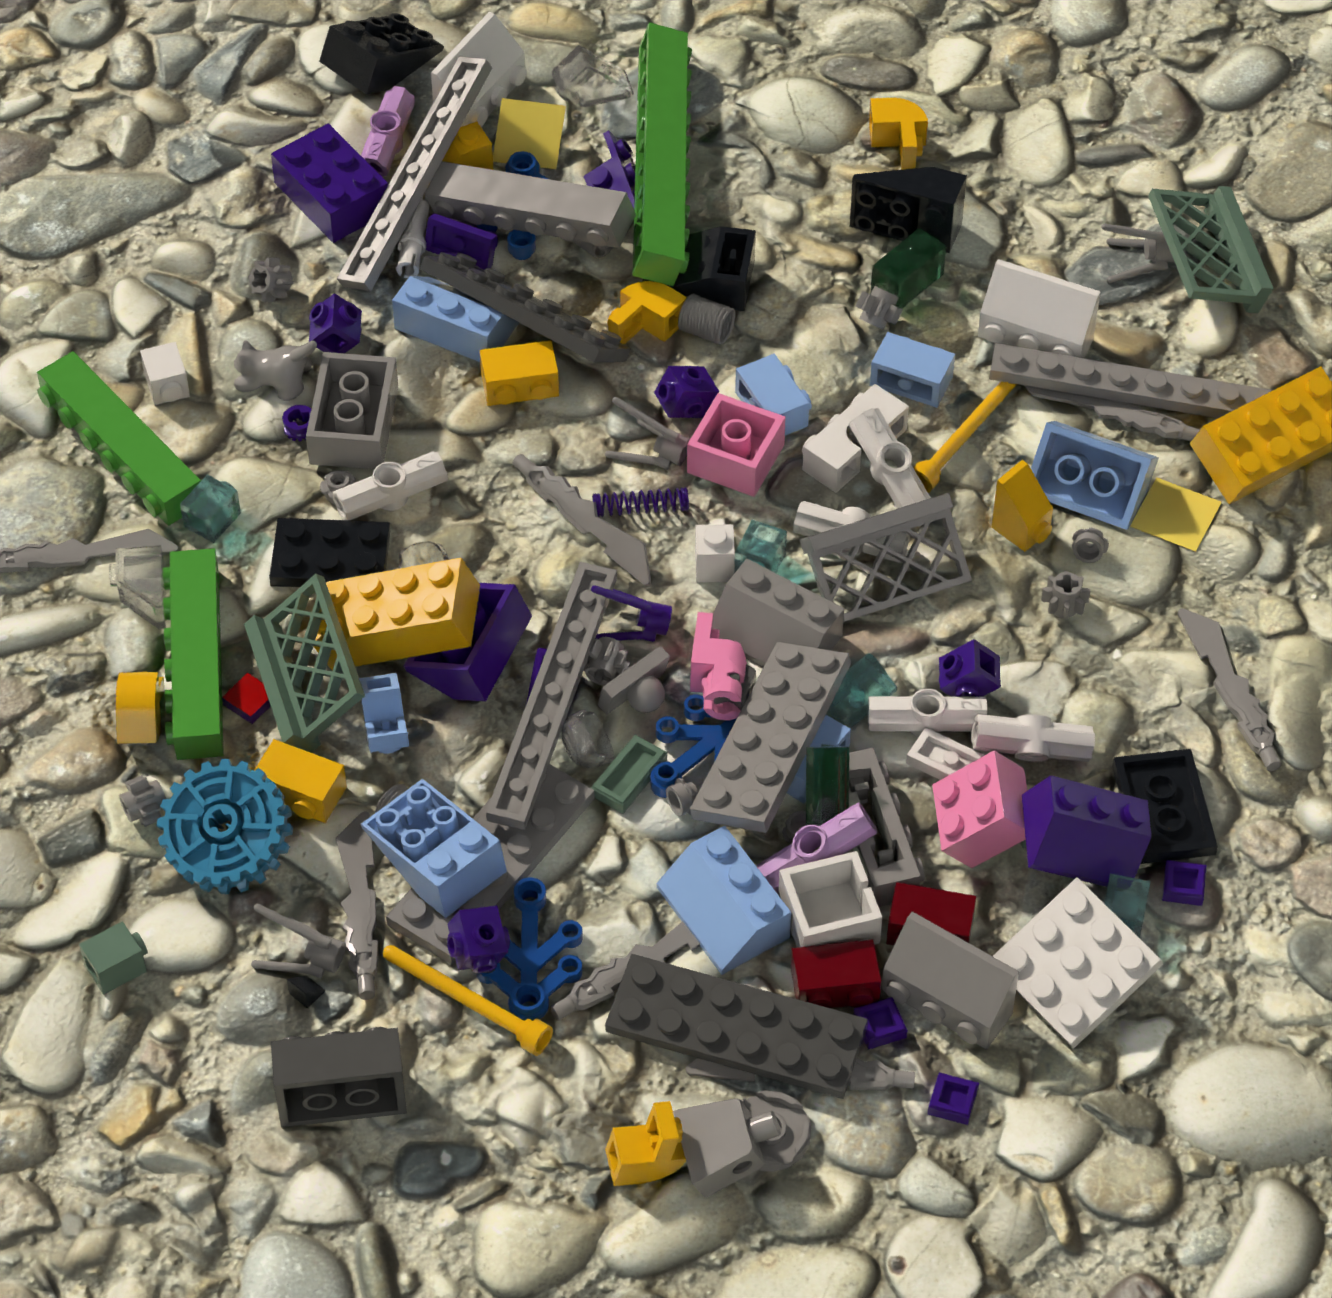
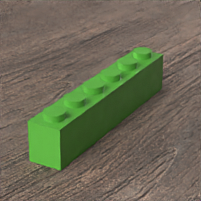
(117, 436)
(195, 655)

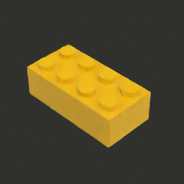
(1268, 436)
(405, 611)

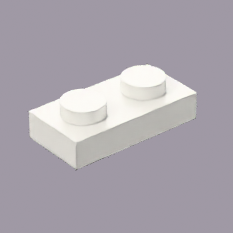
(939, 754)

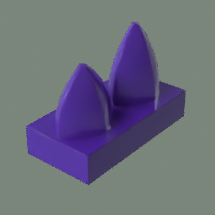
(456, 237)

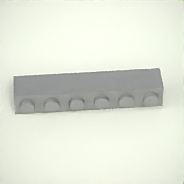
(531, 204)

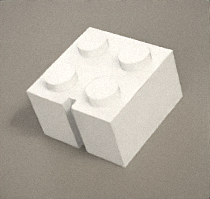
(827, 901)

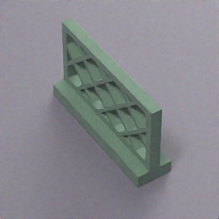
(1231, 242)
(284, 678)

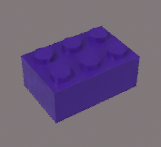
(328, 181)

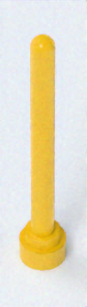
(929, 470)
(532, 1035)

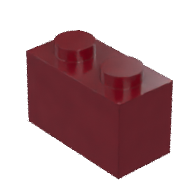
(943, 908)
(836, 974)

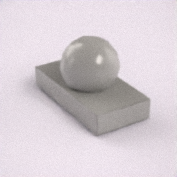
(637, 685)

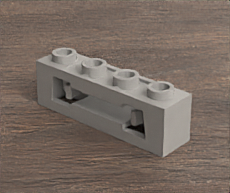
(872, 776)

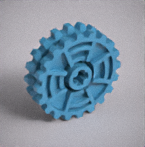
(250, 842)

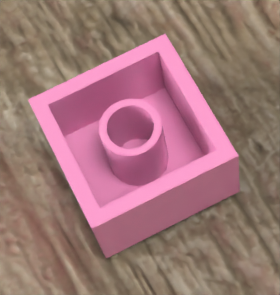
(736, 444)
(981, 809)

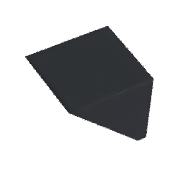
(304, 990)

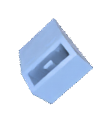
(436, 847)

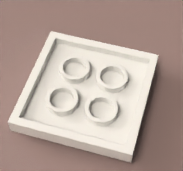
(1077, 962)

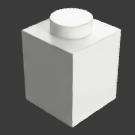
(165, 373)
(714, 552)

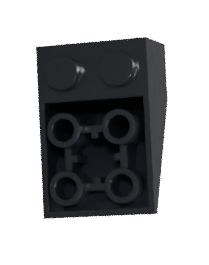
(377, 51)
(907, 200)
(719, 266)

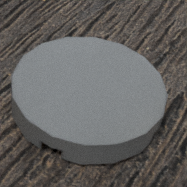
(794, 1125)

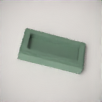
(628, 773)

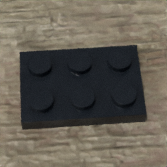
(328, 549)
(1175, 803)

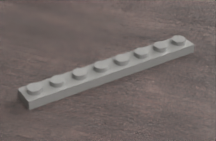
(414, 174)
(1119, 382)
(550, 698)

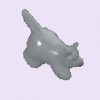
(274, 367)

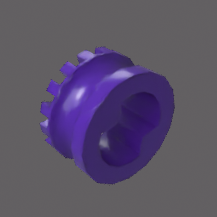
(291, 428)

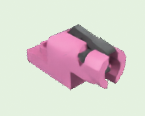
(719, 671)

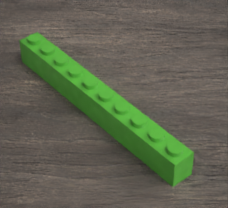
(661, 156)

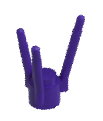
(651, 616)

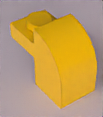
(901, 124)
(646, 307)
(138, 707)
(646, 1151)

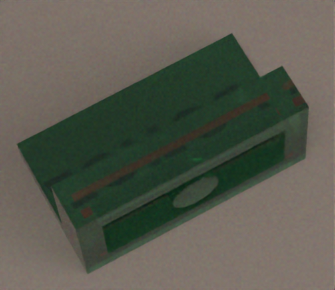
(826, 782)

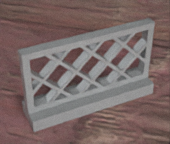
(881, 526)

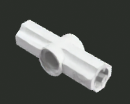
(880, 443)
(390, 486)
(815, 519)
(924, 709)
(1033, 738)

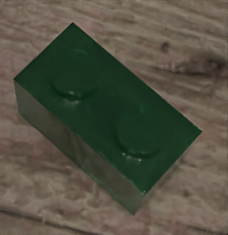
(910, 267)

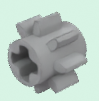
(270, 279)
(879, 307)
(1065, 595)
(606, 660)
(142, 800)

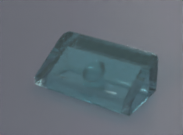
(861, 680)

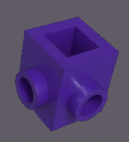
(335, 325)
(686, 391)
(969, 671)
(477, 939)

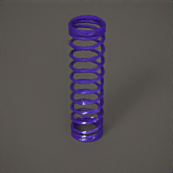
(682, 493)

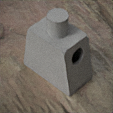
(723, 1142)

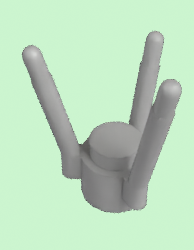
(1154, 248)
(669, 444)
(321, 950)

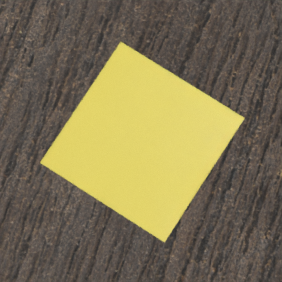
(531, 129)
(1176, 514)

